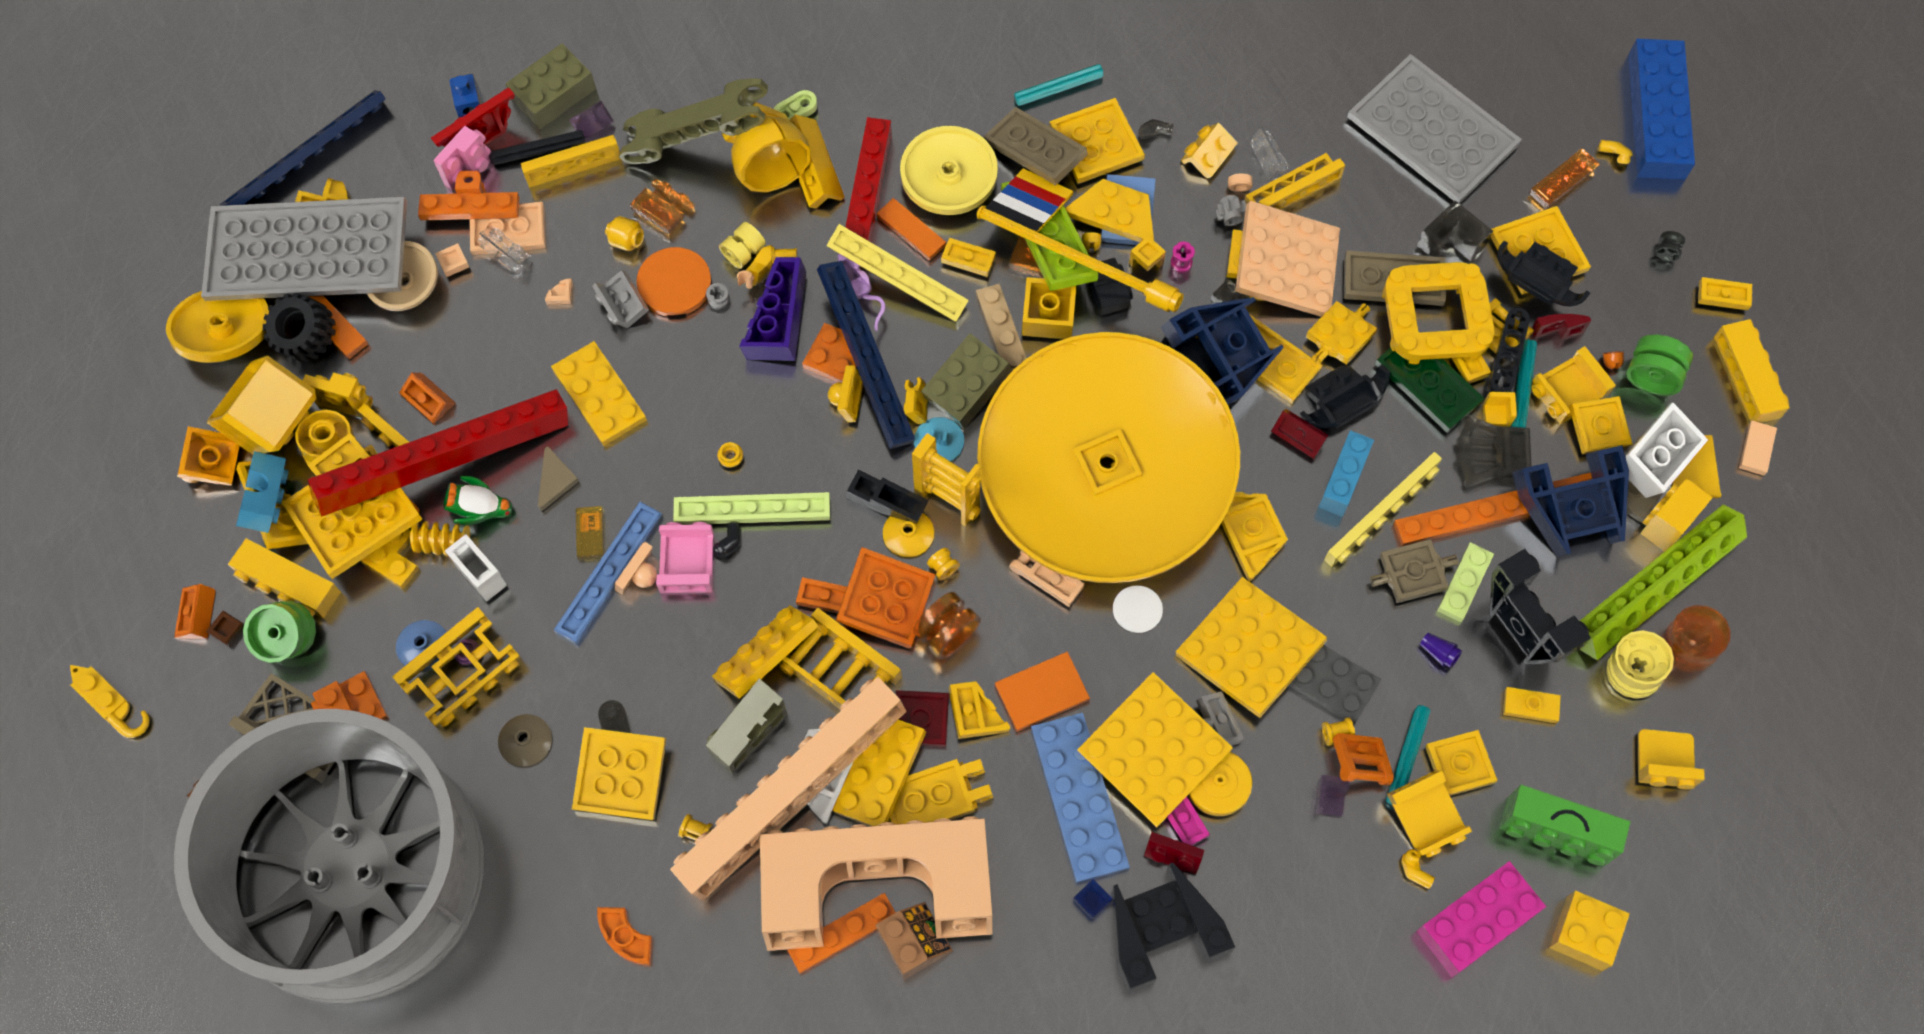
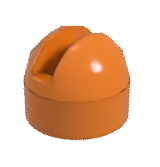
(1613, 359)

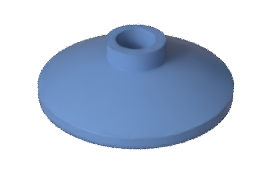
(406, 642)

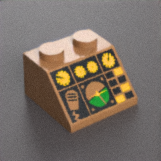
(912, 939)

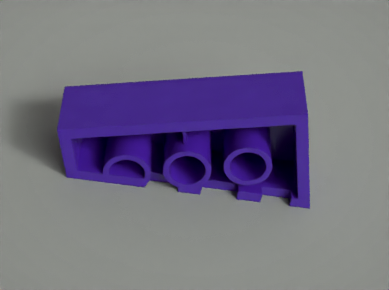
(776, 322)

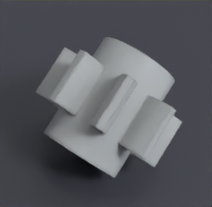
(1231, 210)

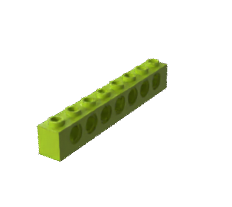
(1663, 579)

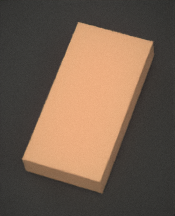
(1757, 448)

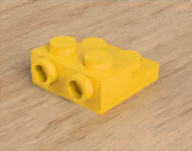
(339, 393)

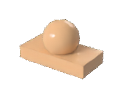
(638, 571)

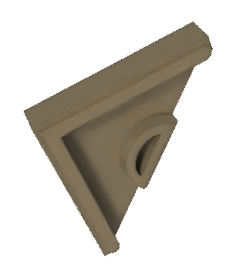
(555, 479)

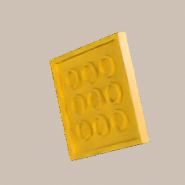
(352, 532)
(1251, 647)
(1155, 749)

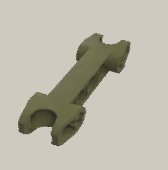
(722, 113)

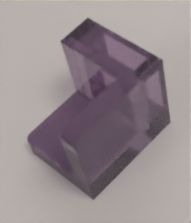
(592, 119)
(1331, 795)

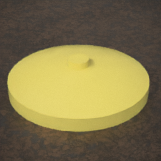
(948, 170)

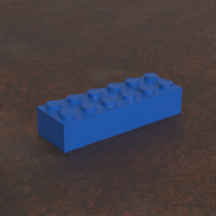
(1661, 109)

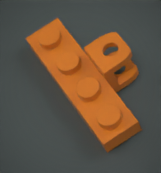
(469, 202)

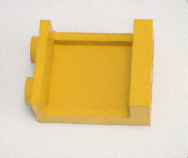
(1572, 382)

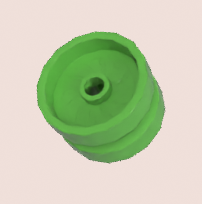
(1659, 365)
(279, 631)

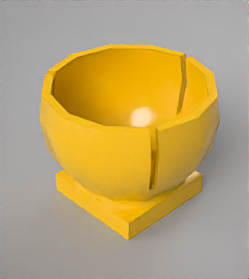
(763, 152)

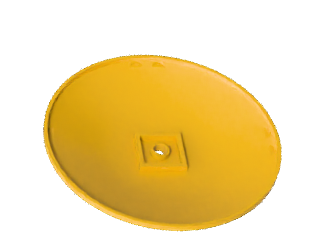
(1118, 401)

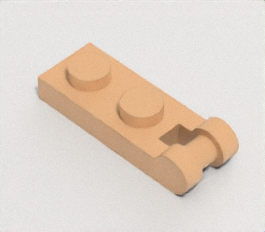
(1057, 585)

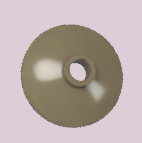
(530, 751)

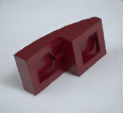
(1565, 324)

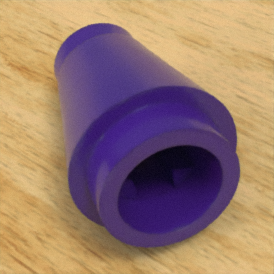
(1441, 650)

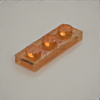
(1564, 178)

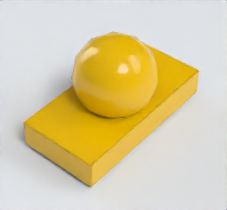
(847, 394)

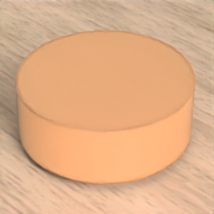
(1240, 182)

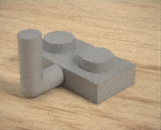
(1219, 717)

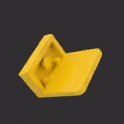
(1667, 759)

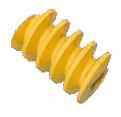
(434, 539)

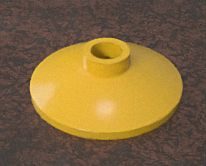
(908, 544)

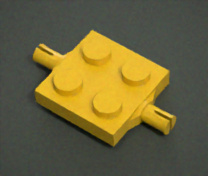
(1341, 333)

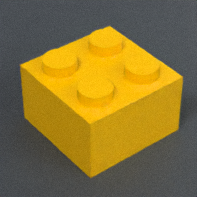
(1046, 311)
(1674, 514)
(1589, 930)

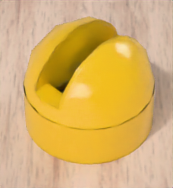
(1091, 240)

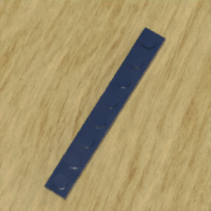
(313, 145)
(866, 354)

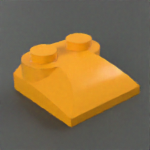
(207, 457)

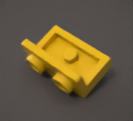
(1209, 149)

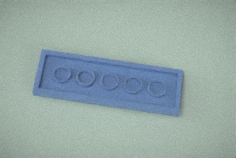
(1079, 800)

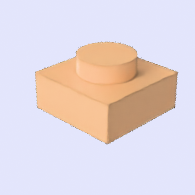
(452, 260)

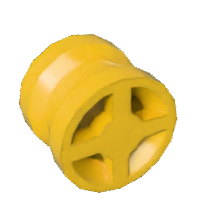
(943, 563)

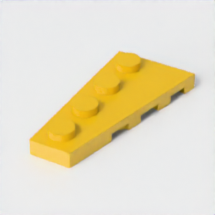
(283, 533)

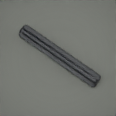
(537, 147)

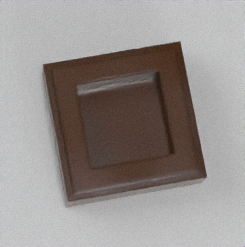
(226, 628)

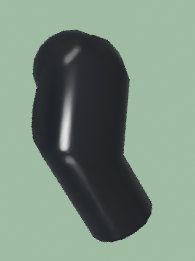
(730, 543)

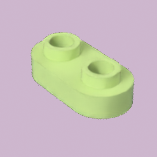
(794, 104)

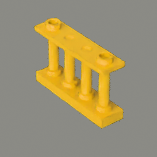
(945, 479)
(843, 641)

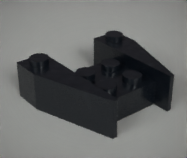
(1526, 619)
(1160, 921)

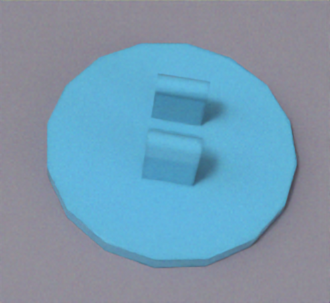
(947, 434)

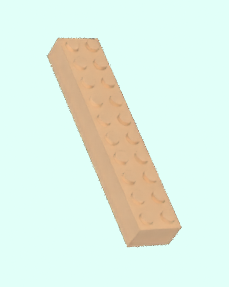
(788, 788)

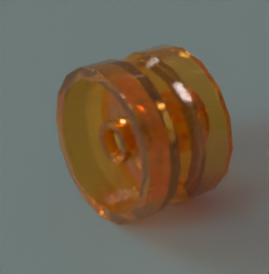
(946, 625)

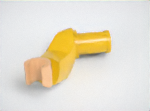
(762, 264)

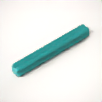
(1058, 84)
(1524, 382)
(1410, 748)

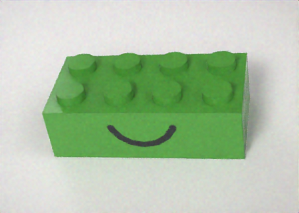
(1564, 825)

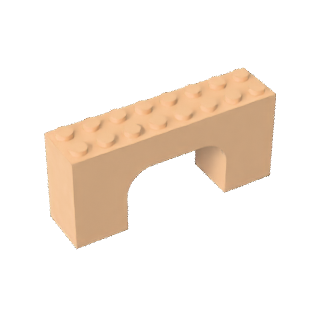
(806, 864)

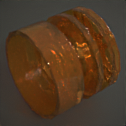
(1704, 627)

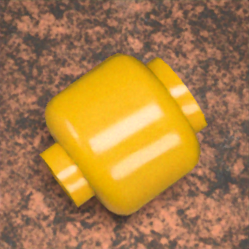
(624, 233)

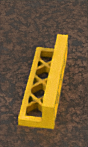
(571, 161)
(1301, 188)

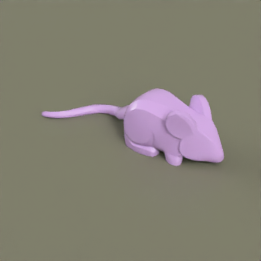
(861, 285)

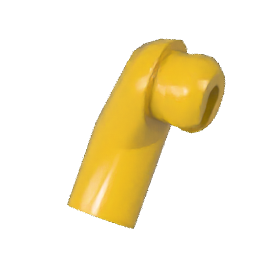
(1616, 148)

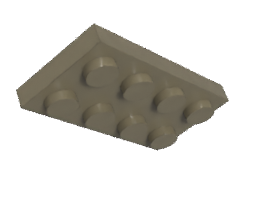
(1035, 145)
(1368, 271)

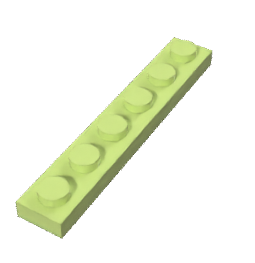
(752, 508)

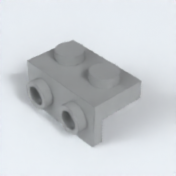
(621, 300)

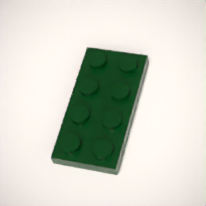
(1433, 388)

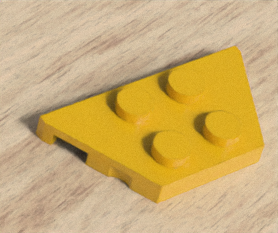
(1114, 210)
(1253, 531)

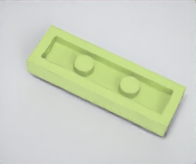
(1465, 582)

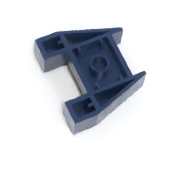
(1229, 340)
(1581, 506)

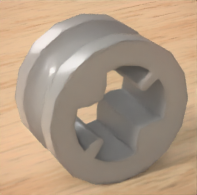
(711, 292)

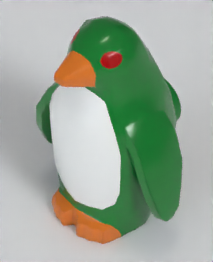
(475, 502)

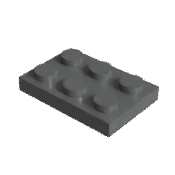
(1336, 684)

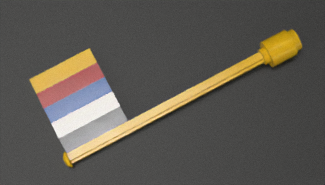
(1029, 205)

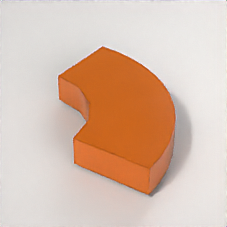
(622, 937)

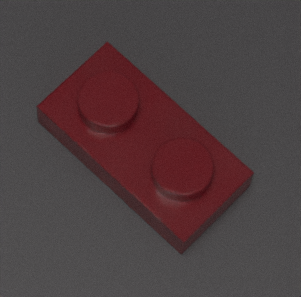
(1299, 433)
(1172, 851)

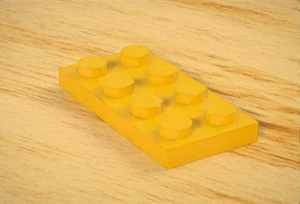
(599, 393)
(764, 651)
(879, 775)

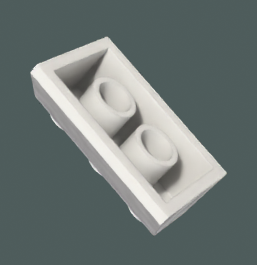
(1663, 451)

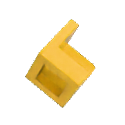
(1147, 254)
(1500, 408)

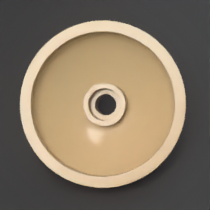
(422, 274)

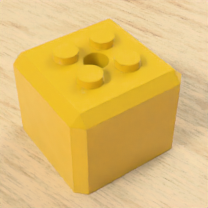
(263, 407)

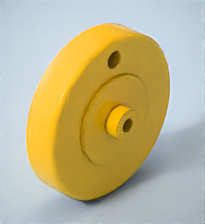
(1224, 788)

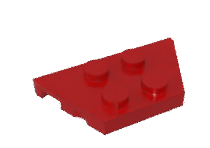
(487, 118)

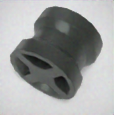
(1670, 246)

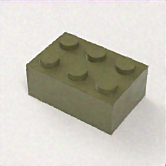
(551, 86)
(966, 381)

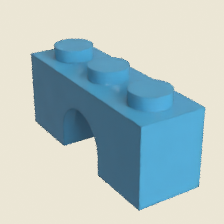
(1346, 473)
(259, 508)

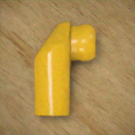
(1413, 871)

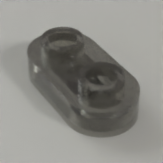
(618, 722)

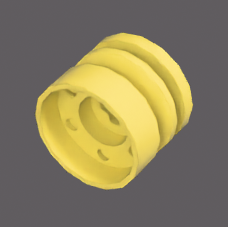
(1644, 652)

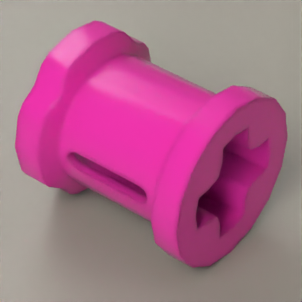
(1177, 258)

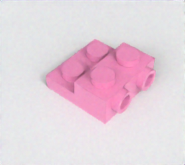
(462, 153)

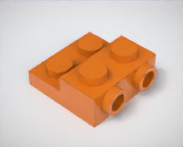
(353, 694)

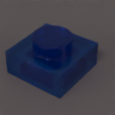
(1092, 899)

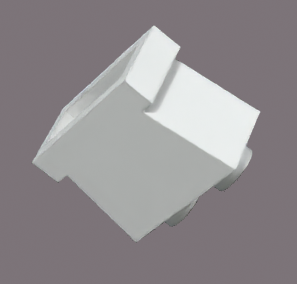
(476, 567)

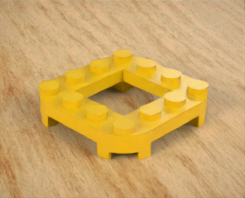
(1438, 344)

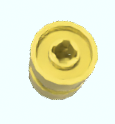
(738, 248)

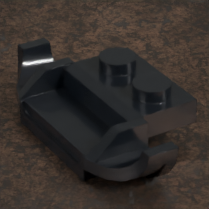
(1541, 274)
(1344, 395)

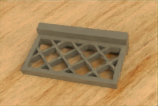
(244, 724)

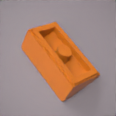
(426, 397)
(195, 612)

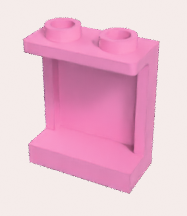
(686, 558)

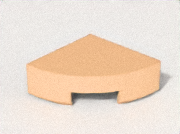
(560, 293)

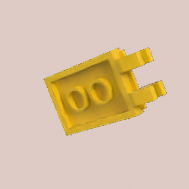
(940, 793)

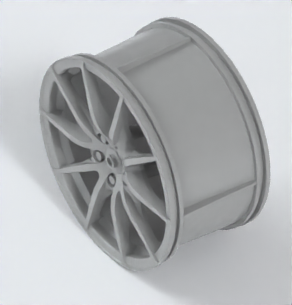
(340, 866)

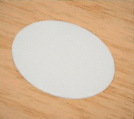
(1137, 609)

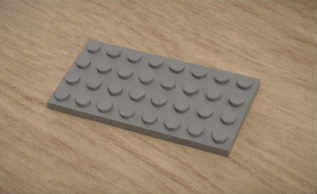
(305, 248)

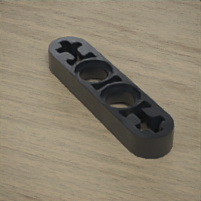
(1507, 352)

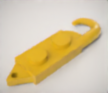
(106, 700)

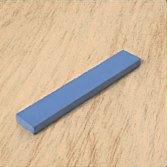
(603, 578)

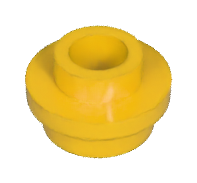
(726, 449)

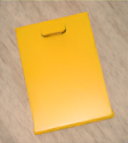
(1703, 470)

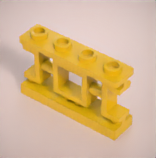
(442, 650)

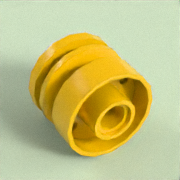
(320, 432)

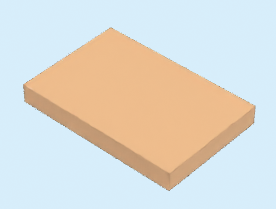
(526, 230)

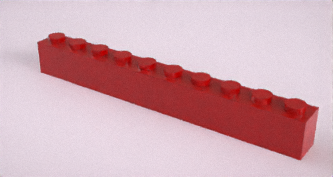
(437, 452)

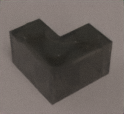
(1457, 229)

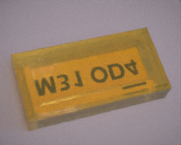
(589, 532)

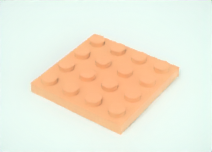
(1287, 259)

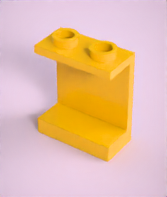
(1428, 814)

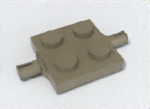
(1414, 571)

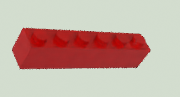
(869, 177)

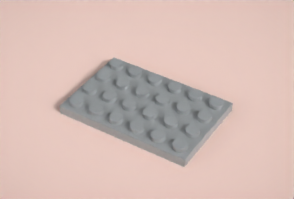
(1434, 128)

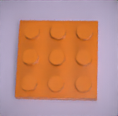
(885, 597)

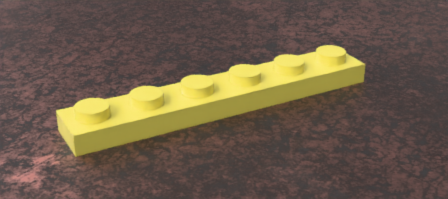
(897, 273)
(1377, 517)

